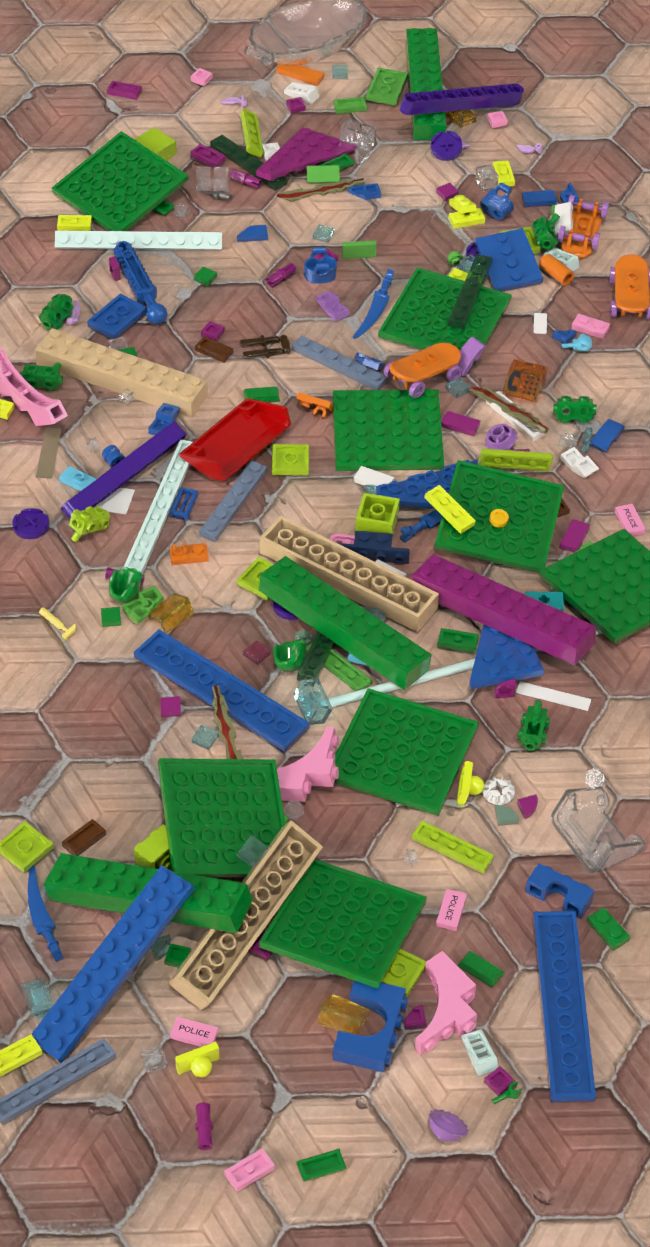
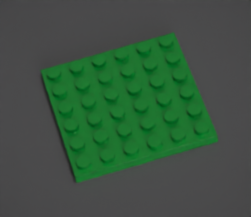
(120, 183)
(425, 307)
(387, 430)
(531, 512)
(607, 584)
(403, 751)
(215, 809)
(344, 923)

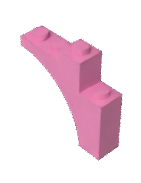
(313, 769)
(454, 994)

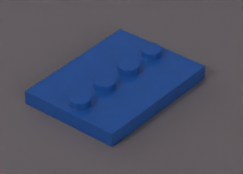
(512, 260)

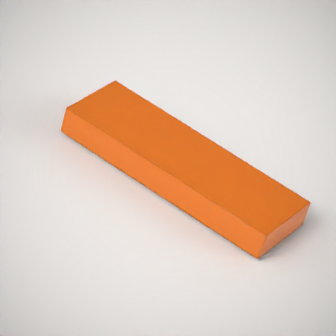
(301, 73)

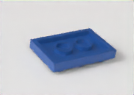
(117, 316)

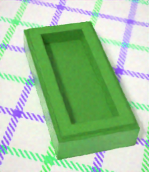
(350, 105)
(323, 174)
(359, 249)

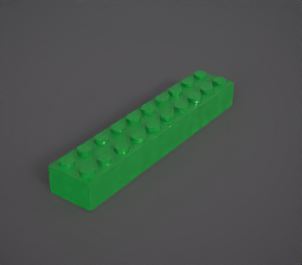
(424, 76)
(345, 622)
(116, 885)

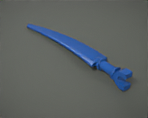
(378, 305)
(430, 520)
(40, 916)

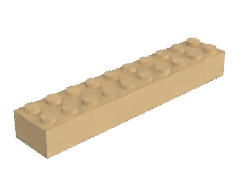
(122, 371)
(351, 573)
(269, 883)

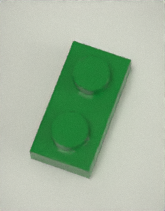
(458, 640)
(608, 928)

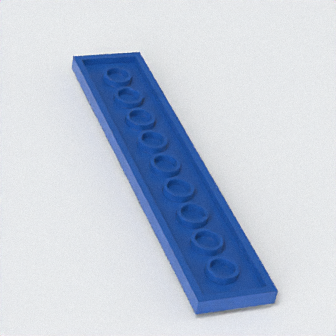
(244, 702)
(111, 963)
(563, 1007)

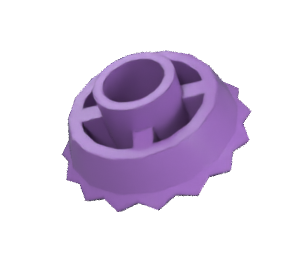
(501, 437)
(447, 1125)

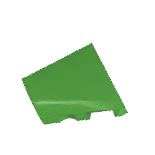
(140, 608)

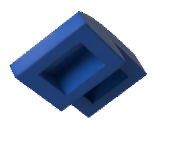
(164, 416)
(607, 435)

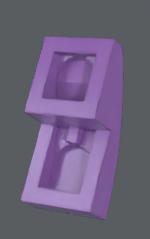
(331, 305)
(469, 353)

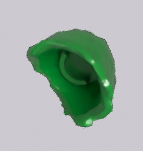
(125, 584)
(290, 655)

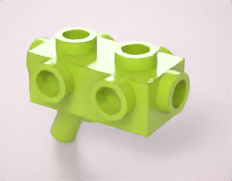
(88, 521)

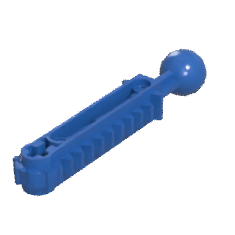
(140, 282)

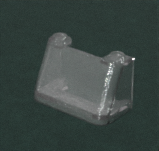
(590, 831)

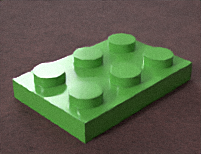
(386, 86)

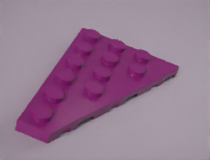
(303, 150)

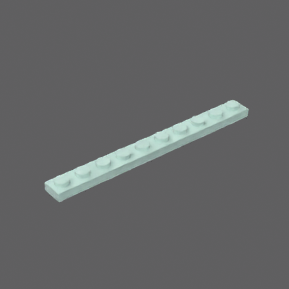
(139, 240)
(159, 510)

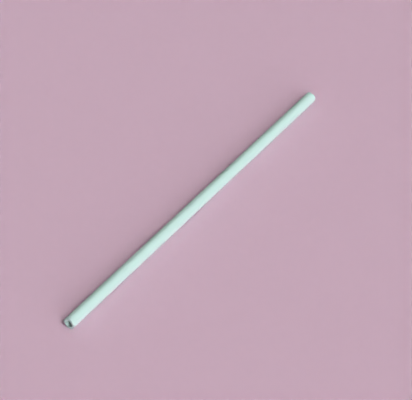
(390, 686)

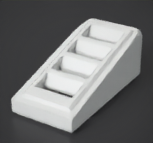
(307, 92)

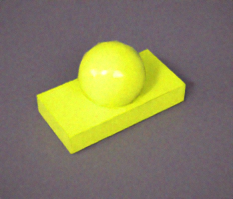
(468, 784)
(198, 1060)

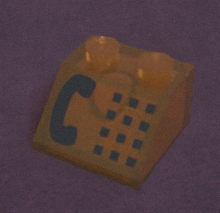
(525, 380)

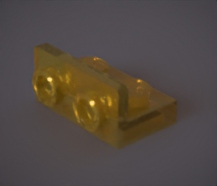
(462, 117)
(172, 611)
(342, 1014)

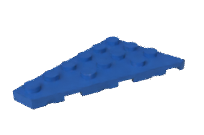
(413, 490)
(503, 659)

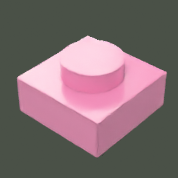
(201, 77)
(497, 119)

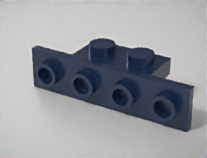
(378, 546)

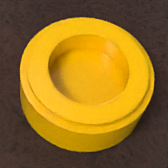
(499, 518)

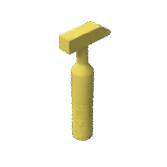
(57, 623)

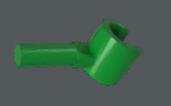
(513, 1094)

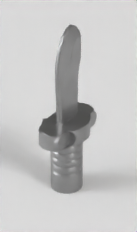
(219, 195)

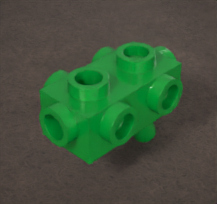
(546, 232)
(56, 311)
(43, 376)
(580, 409)
(534, 723)

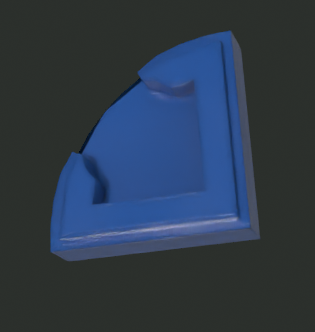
(564, 336)

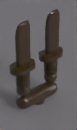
(264, 340)

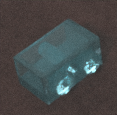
(312, 701)

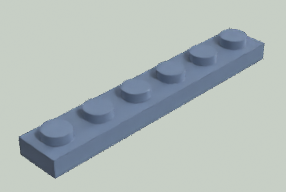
(339, 363)
(233, 501)
(55, 1080)

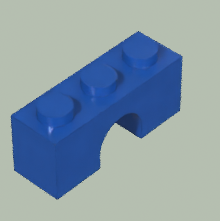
(547, 881)

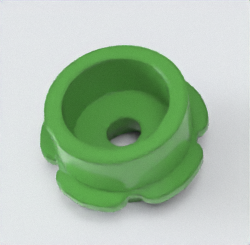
(454, 258)

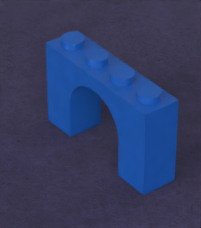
(373, 1050)

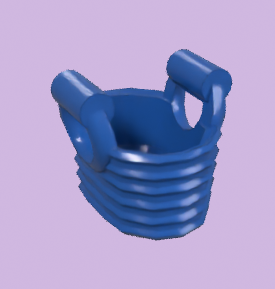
(496, 205)
(322, 269)

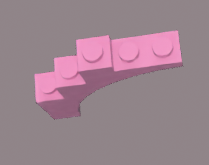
(41, 408)

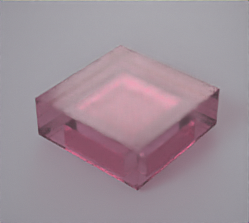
(256, 652)

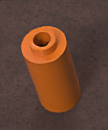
(556, 269)

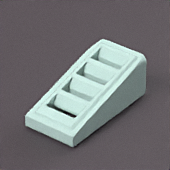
(569, 260)
(485, 1063)

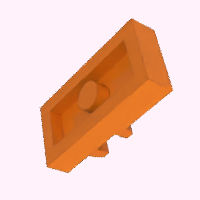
(308, 401)
(189, 553)

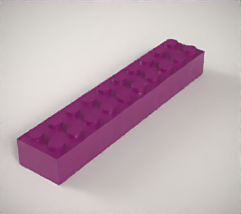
(507, 610)

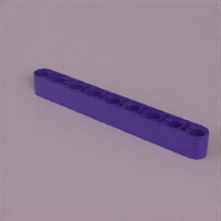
(461, 99)
(126, 469)

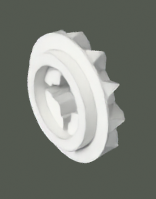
(493, 796)

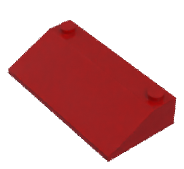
(237, 438)

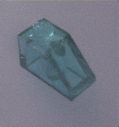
(37, 997)

